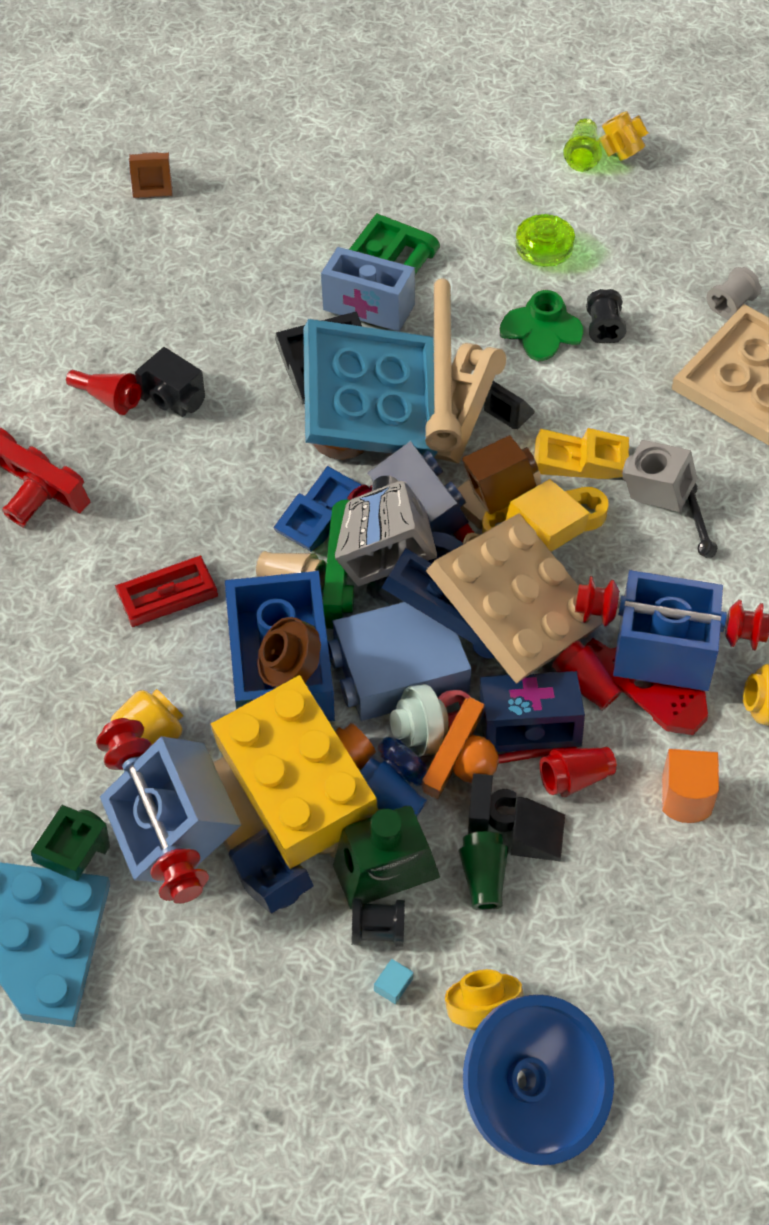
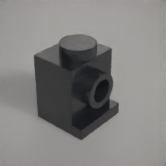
(171, 382)

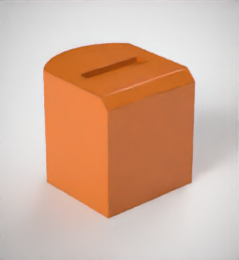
(690, 784)

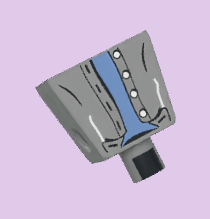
(380, 528)

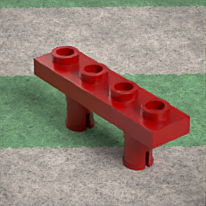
(40, 480)

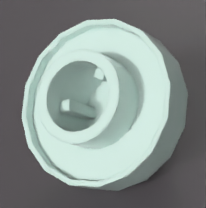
(420, 720)

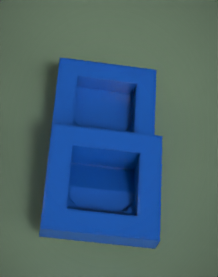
(309, 516)

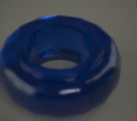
(403, 760)

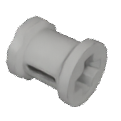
(732, 294)

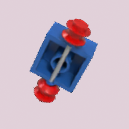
(670, 626)

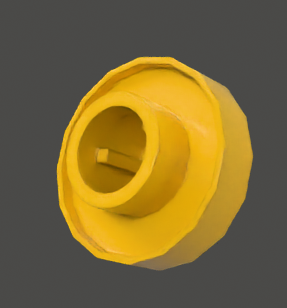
(478, 995)

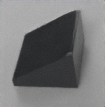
(507, 406)
(537, 831)

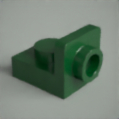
(71, 842)

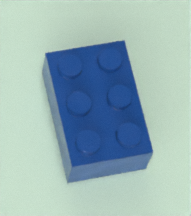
(253, 609)

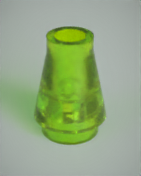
(583, 146)

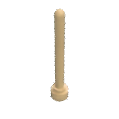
(443, 428)

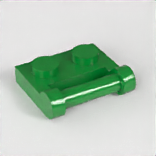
(388, 238)

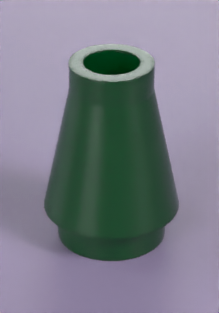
(484, 868)

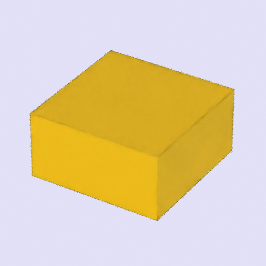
(550, 513)

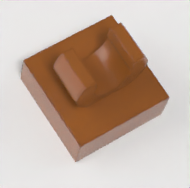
(150, 174)

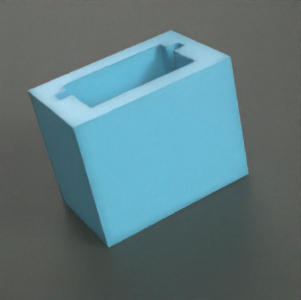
(393, 981)

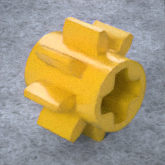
(623, 135)

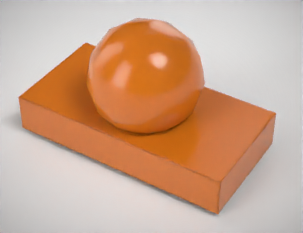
(461, 751)

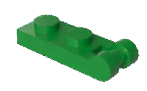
(337, 596)

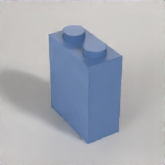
(395, 650)

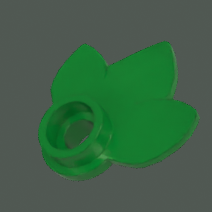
(542, 330)

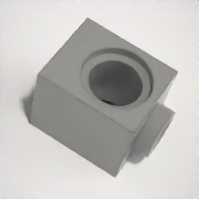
(660, 475)

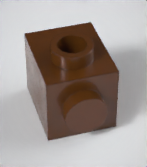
(500, 473)

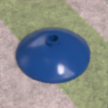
(565, 1075)

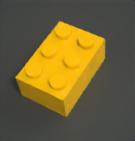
(294, 770)

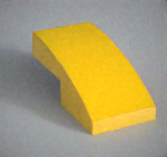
(592, 456)

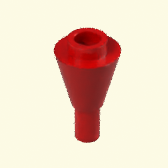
(114, 390)

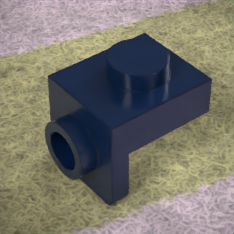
(267, 874)

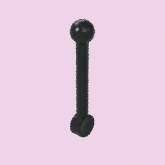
(707, 547)

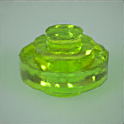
(544, 240)

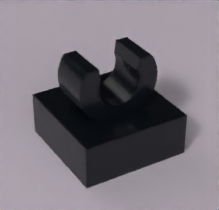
(484, 806)

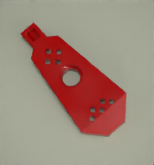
(671, 706)

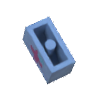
(371, 286)

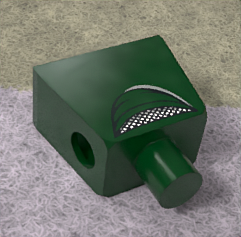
(383, 856)

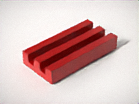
(170, 596)

